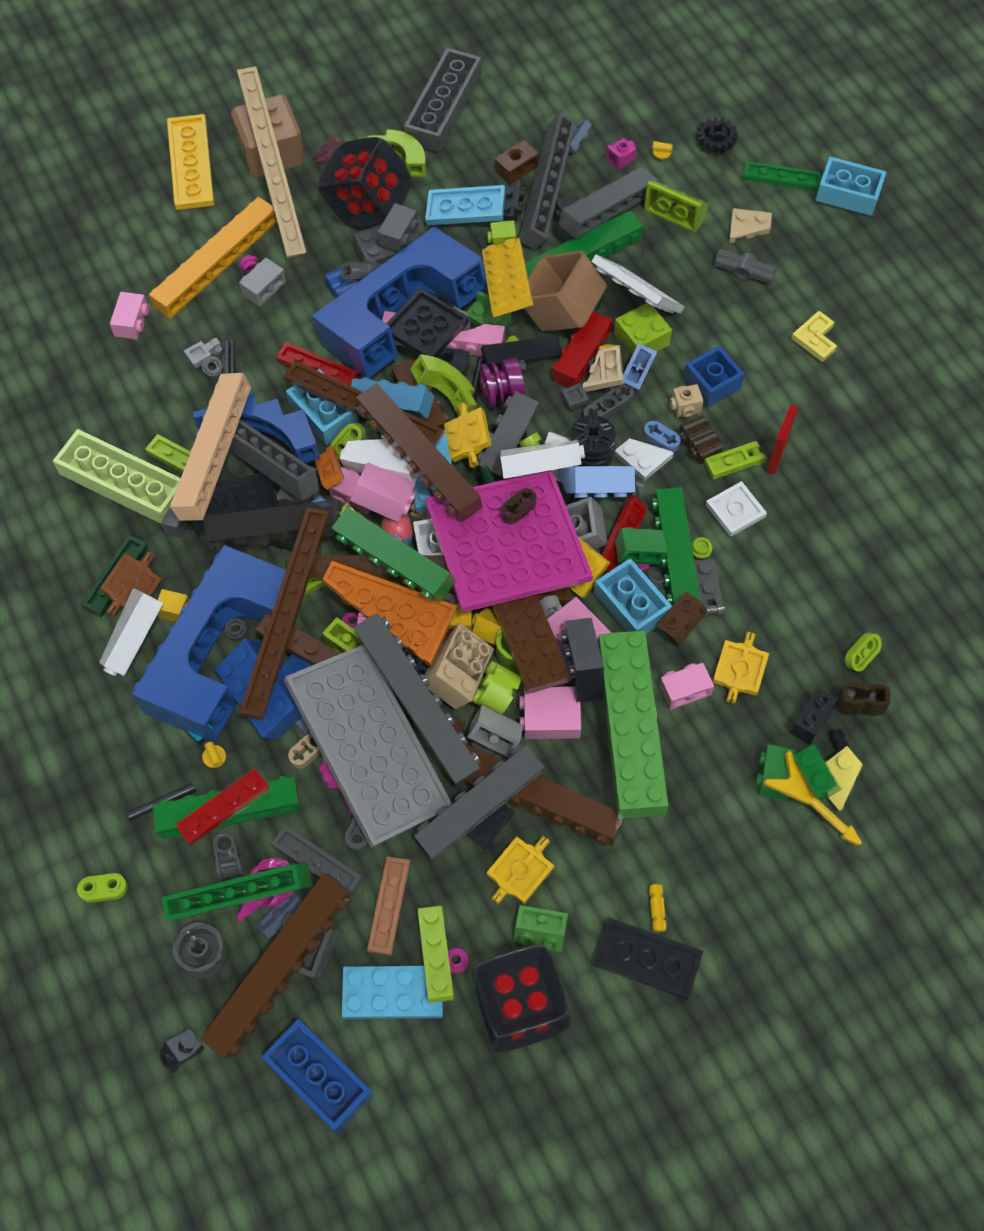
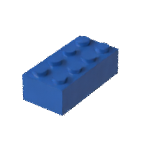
(236, 674)
(317, 1076)

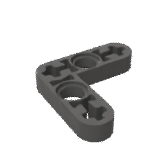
(613, 395)

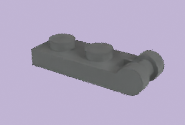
(709, 586)

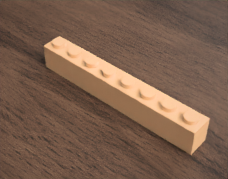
(210, 447)

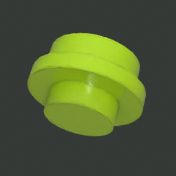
(701, 548)

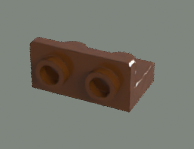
(683, 617)

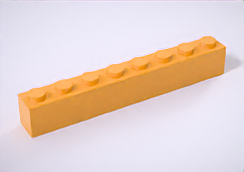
(213, 258)

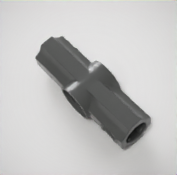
(745, 266)
(358, 270)

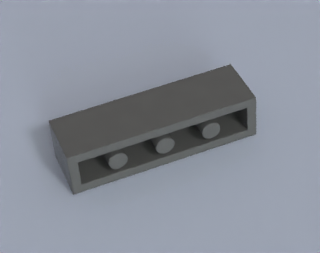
(508, 432)

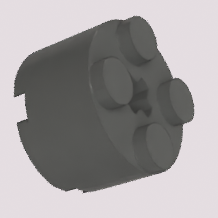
(187, 949)

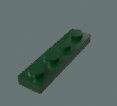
(98, 602)

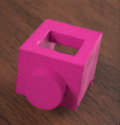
(621, 153)

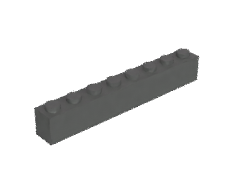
(547, 181)
(417, 699)

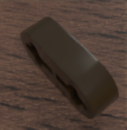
(515, 503)

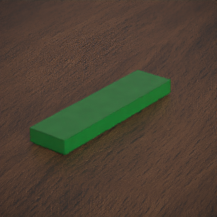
(782, 176)

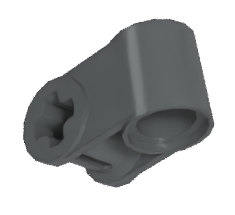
(227, 861)

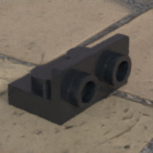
(512, 201)

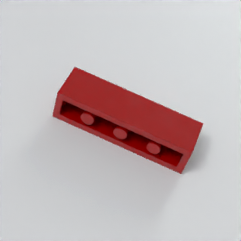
(582, 348)

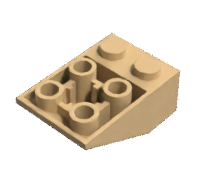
(459, 667)

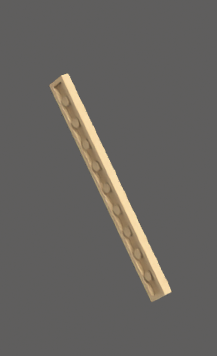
(271, 162)

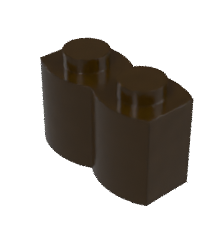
(700, 439)
(869, 699)

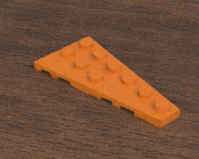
(413, 618)

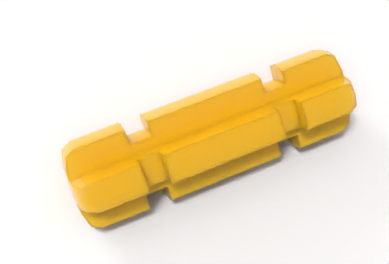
(657, 908)

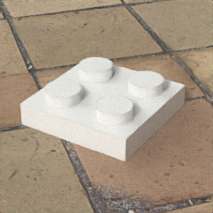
(736, 509)

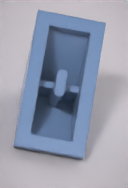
(638, 366)

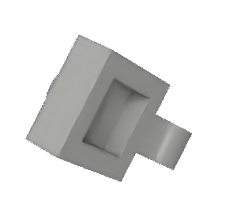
(199, 351)

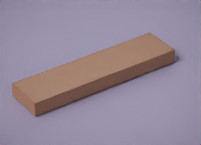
(388, 906)

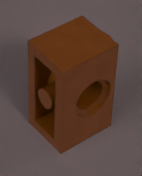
(516, 162)

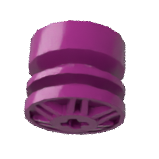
(500, 383)

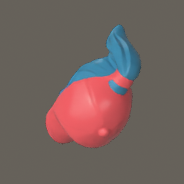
(401, 530)

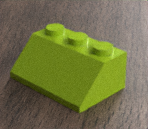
(675, 206)

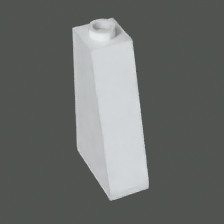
(378, 453)
(541, 458)
(129, 632)

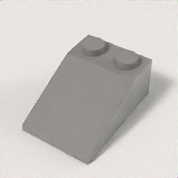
(588, 522)

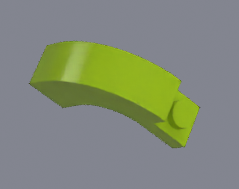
(407, 149)
(446, 378)

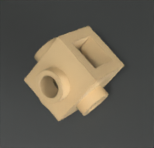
(686, 401)

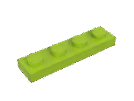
(435, 954)

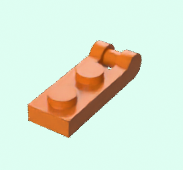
(329, 468)

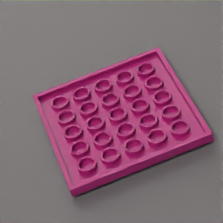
(505, 560)

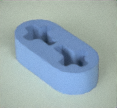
(662, 436)

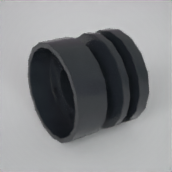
(597, 438)

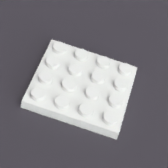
(637, 285)

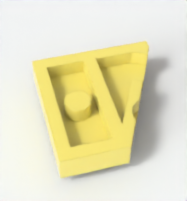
(845, 769)

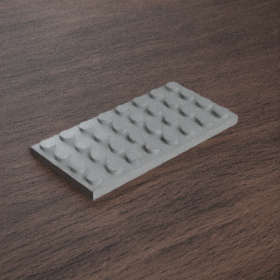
(368, 744)

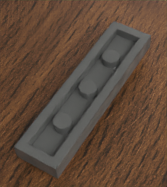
(319, 862)

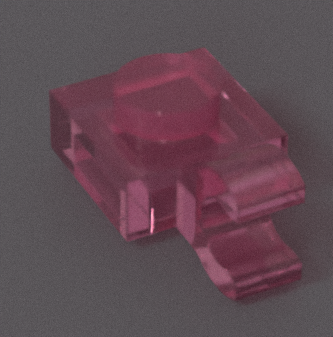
(327, 149)

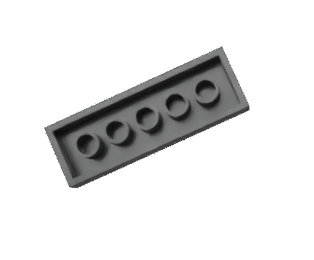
(443, 99)

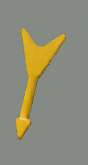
(798, 788)

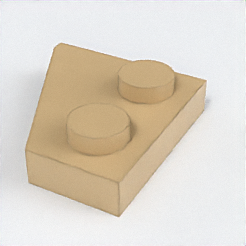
(749, 224)
(606, 370)

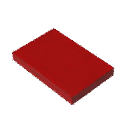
(782, 440)

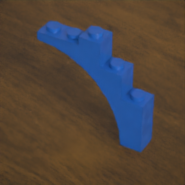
(289, 428)

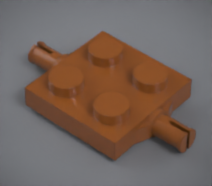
(128, 575)

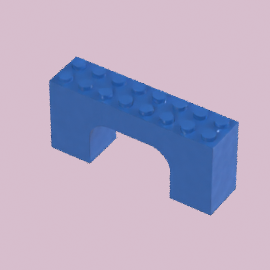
(353, 321)
(172, 685)

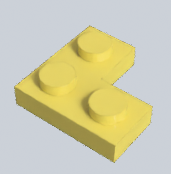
(812, 337)

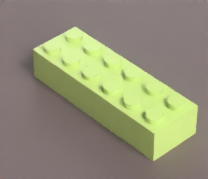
(117, 475)

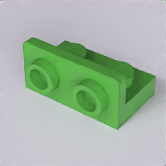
(481, 313)
(540, 927)

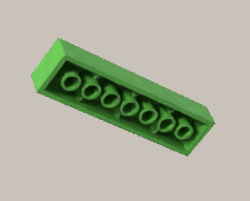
(632, 726)

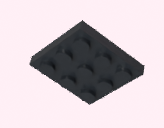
(426, 324)

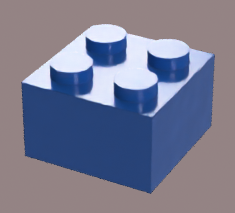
(714, 374)

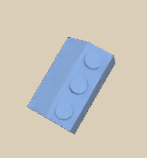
(598, 480)

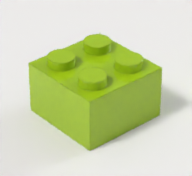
(642, 326)

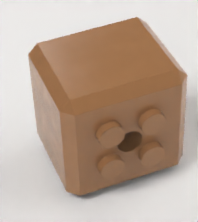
(285, 130)
(564, 291)

